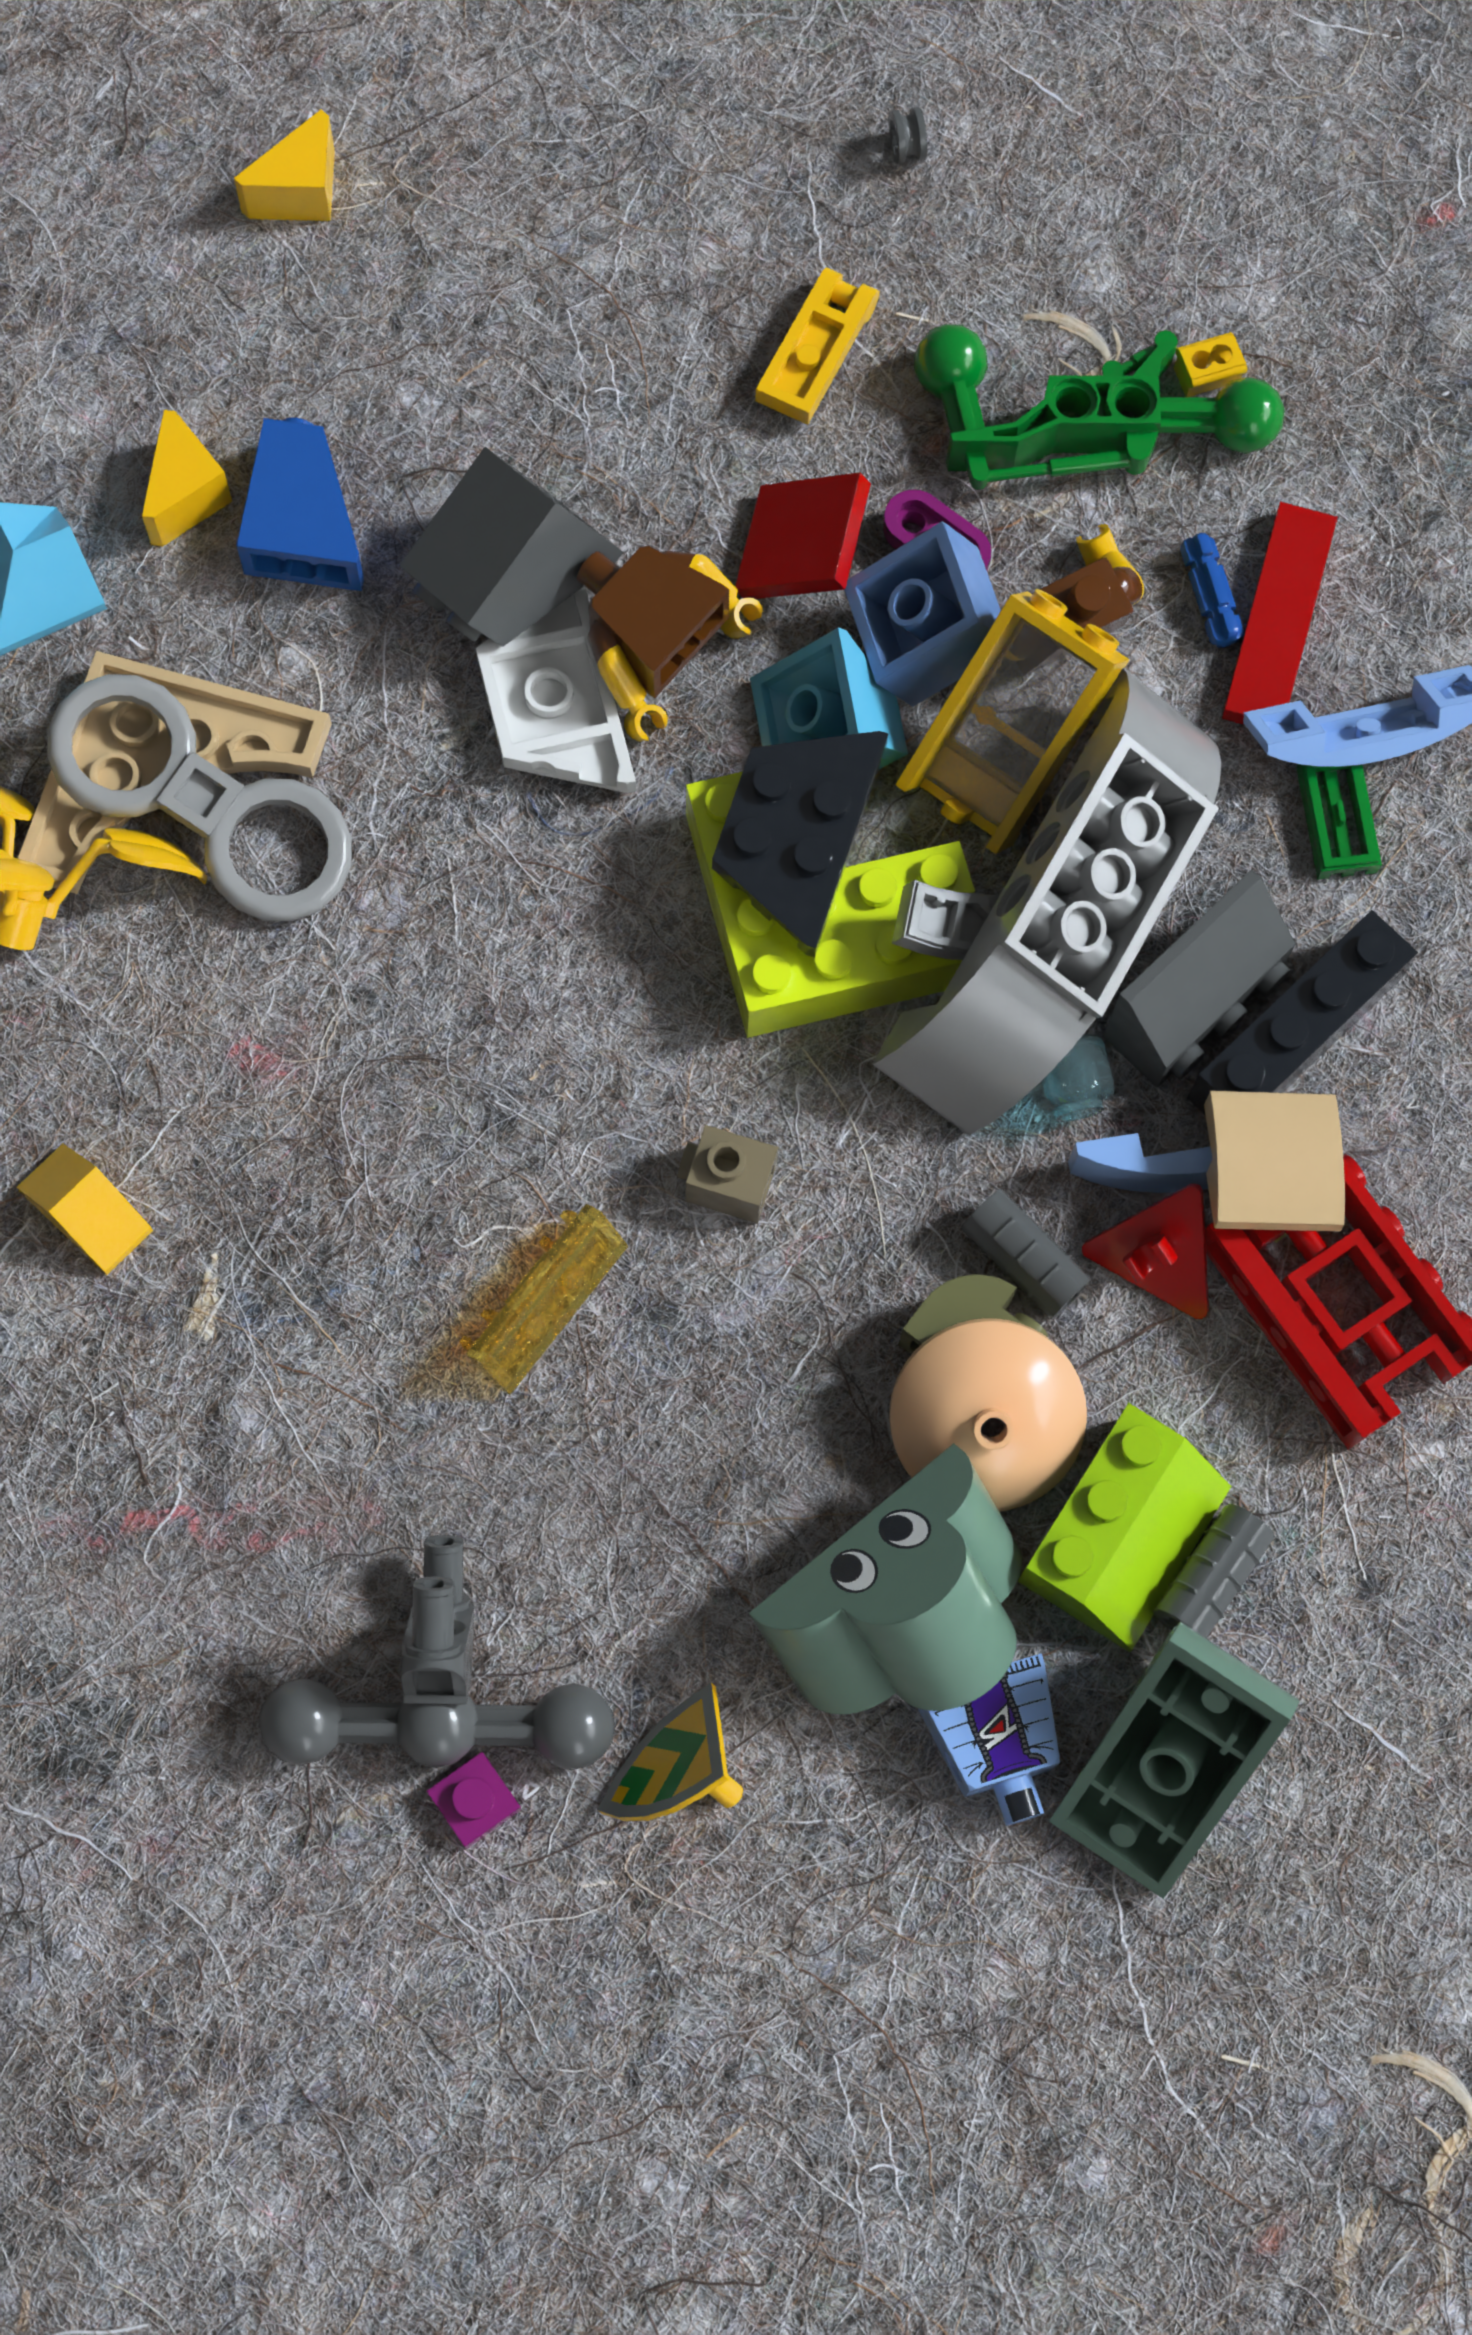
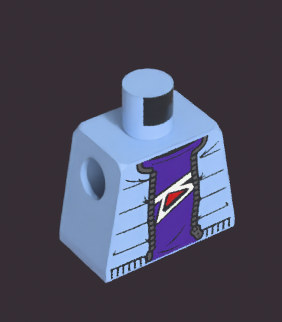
(1002, 1739)

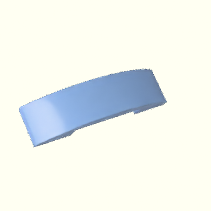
(1367, 734)
(1121, 1165)

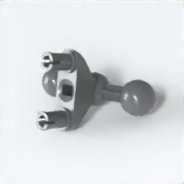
(437, 1716)

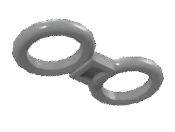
(199, 797)

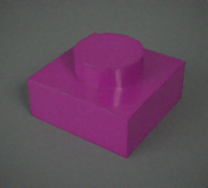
(474, 1800)

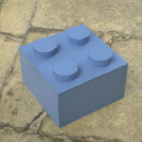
(923, 612)

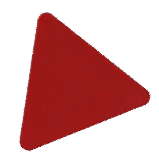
(1161, 1250)

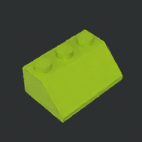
(1127, 1528)

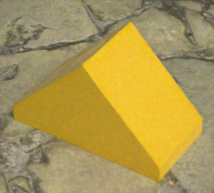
(292, 176)
(183, 483)
(85, 1207)

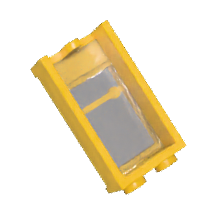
(1014, 716)

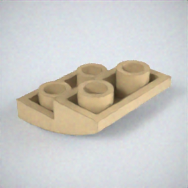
(1275, 1161)

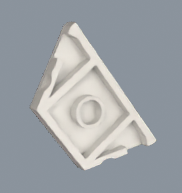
(553, 704)

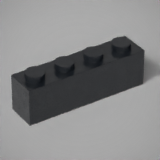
(1310, 1013)

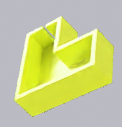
(856, 956)

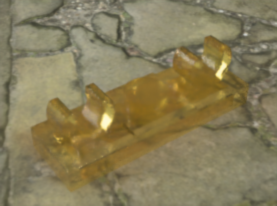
(545, 1298)

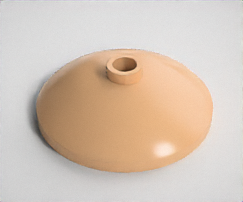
(985, 1373)

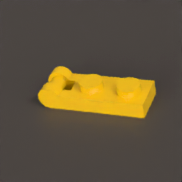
(815, 346)

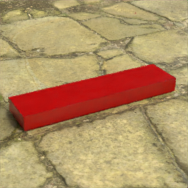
(1280, 611)

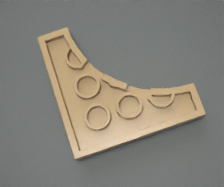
(130, 746)

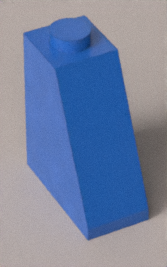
(296, 511)

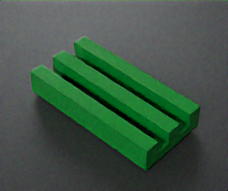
(1345, 862)

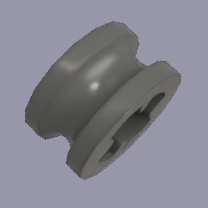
(908, 135)

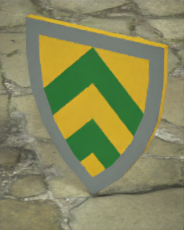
(675, 1764)

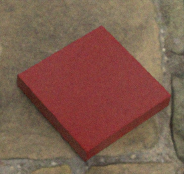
(803, 536)

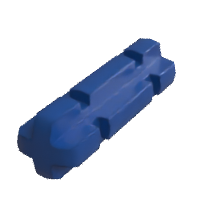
(1212, 590)

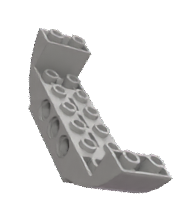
(1066, 914)

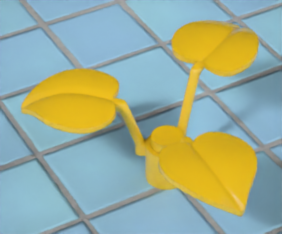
(25, 882)

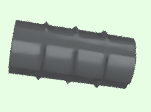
(1026, 1253)
(1215, 1571)

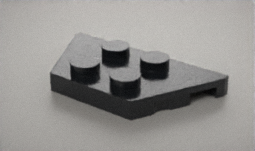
(797, 827)

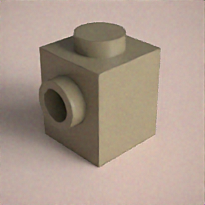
(728, 1173)

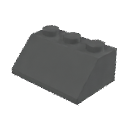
(1202, 983)

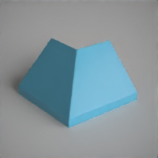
(41, 576)

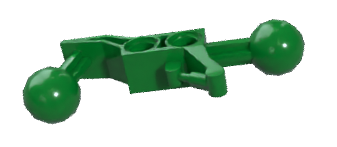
(954, 362)

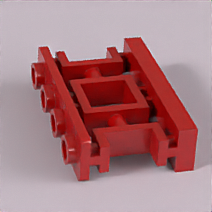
(1309, 1335)

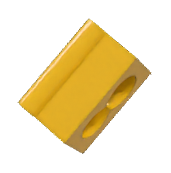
(1195, 357)

